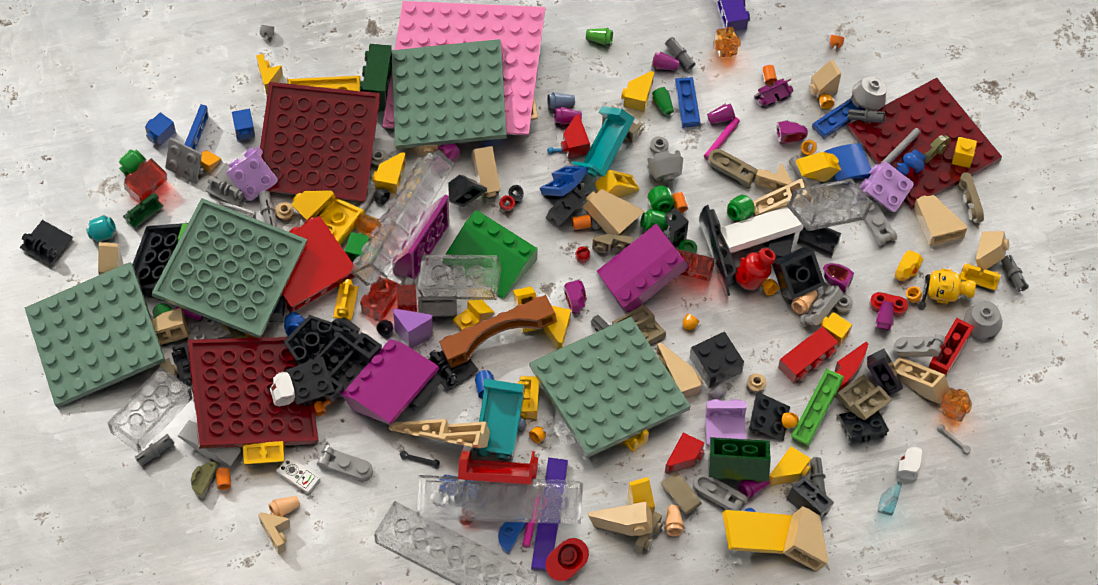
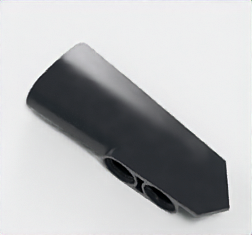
(711, 229)

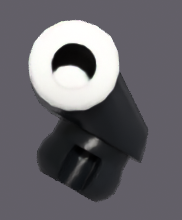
(344, 322)

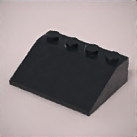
(154, 253)

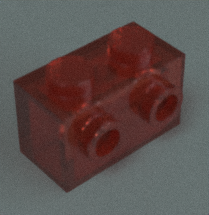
(145, 180)

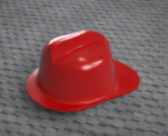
(567, 559)

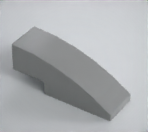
(224, 456)

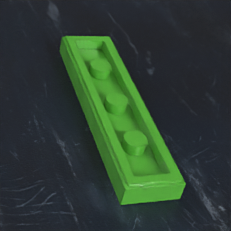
(817, 407)

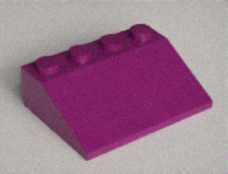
(424, 239)
(642, 268)
(389, 382)

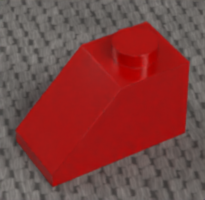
(575, 139)
(685, 454)

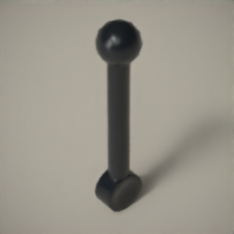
(922, 304)
(404, 455)

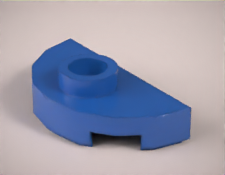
(509, 534)

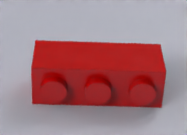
(951, 349)
(808, 355)

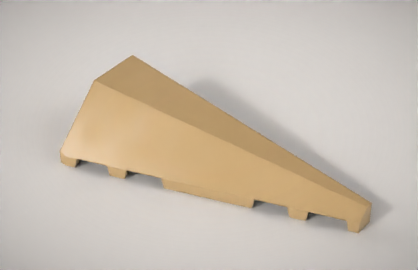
(468, 434)

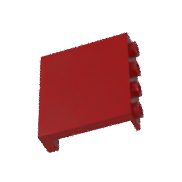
(320, 267)
(496, 470)

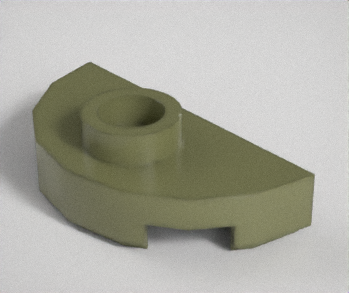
(939, 146)
(202, 478)

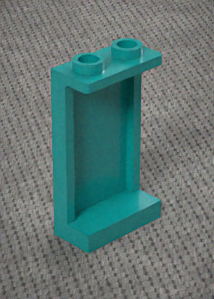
(607, 141)
(502, 412)

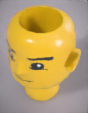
(947, 286)

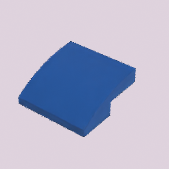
(851, 161)
(564, 180)

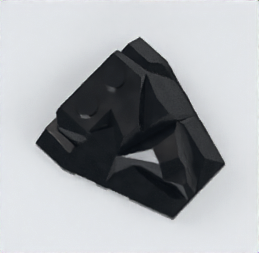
(342, 350)

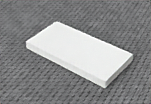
(760, 229)

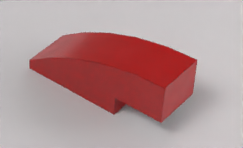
(851, 364)

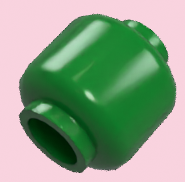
(130, 161)
(660, 199)
(740, 208)
(651, 218)

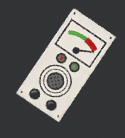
(298, 475)

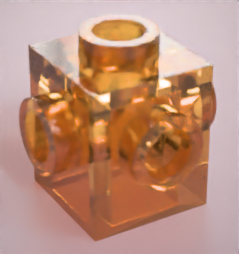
(726, 42)
(956, 404)

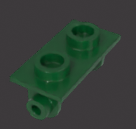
(143, 210)

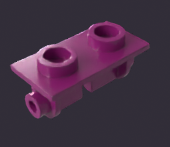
(780, 88)

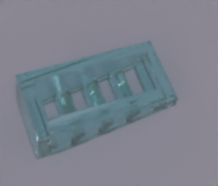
(889, 499)

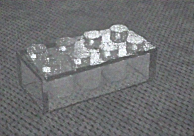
(829, 204)
(460, 276)
(150, 410)

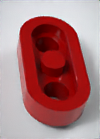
(898, 311)

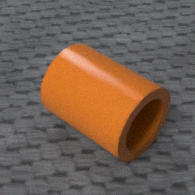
(769, 74)
(680, 202)
(581, 222)
(223, 478)

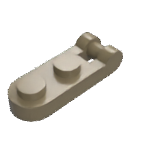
(732, 166)
(971, 197)

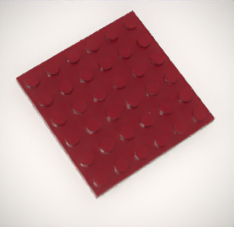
(934, 114)
(319, 139)
(234, 394)

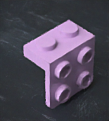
(251, 173)
(887, 186)
(725, 419)

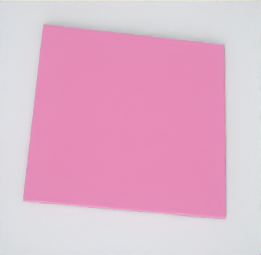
(453, 23)

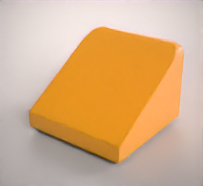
(209, 160)

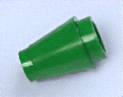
(663, 100)

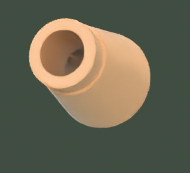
(804, 302)
(283, 506)
(674, 523)

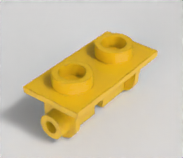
(984, 279)
(345, 300)

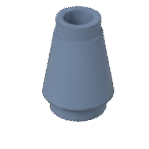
(559, 100)

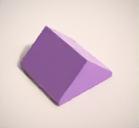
(412, 327)

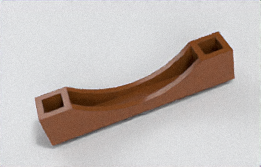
(533, 314)

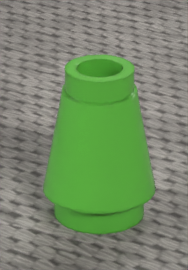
(600, 35)

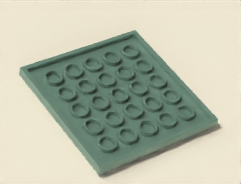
(448, 94)
(230, 268)
(94, 334)
(609, 386)

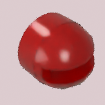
(503, 200)
(584, 256)

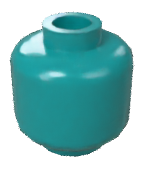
(101, 228)

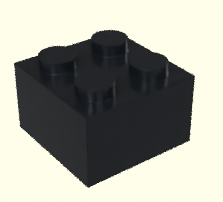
(798, 273)
(716, 359)

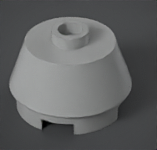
(869, 93)
(666, 166)
(985, 319)

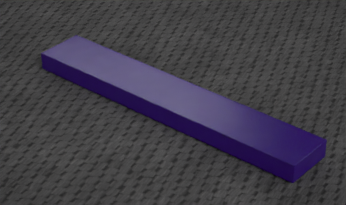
(547, 532)

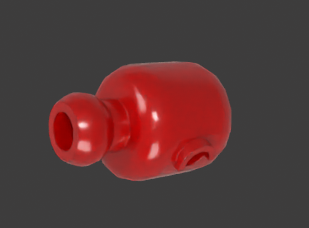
(755, 269)

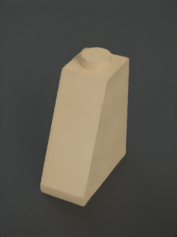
(486, 170)
(611, 211)
(938, 221)
(806, 540)

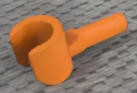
(319, 407)

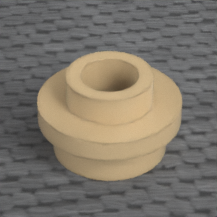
(284, 215)
(756, 387)

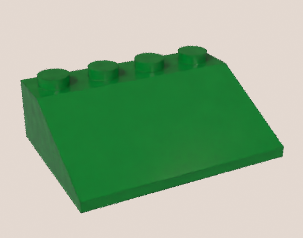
(486, 237)

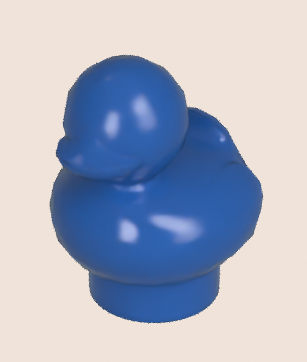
(914, 160)
(292, 321)

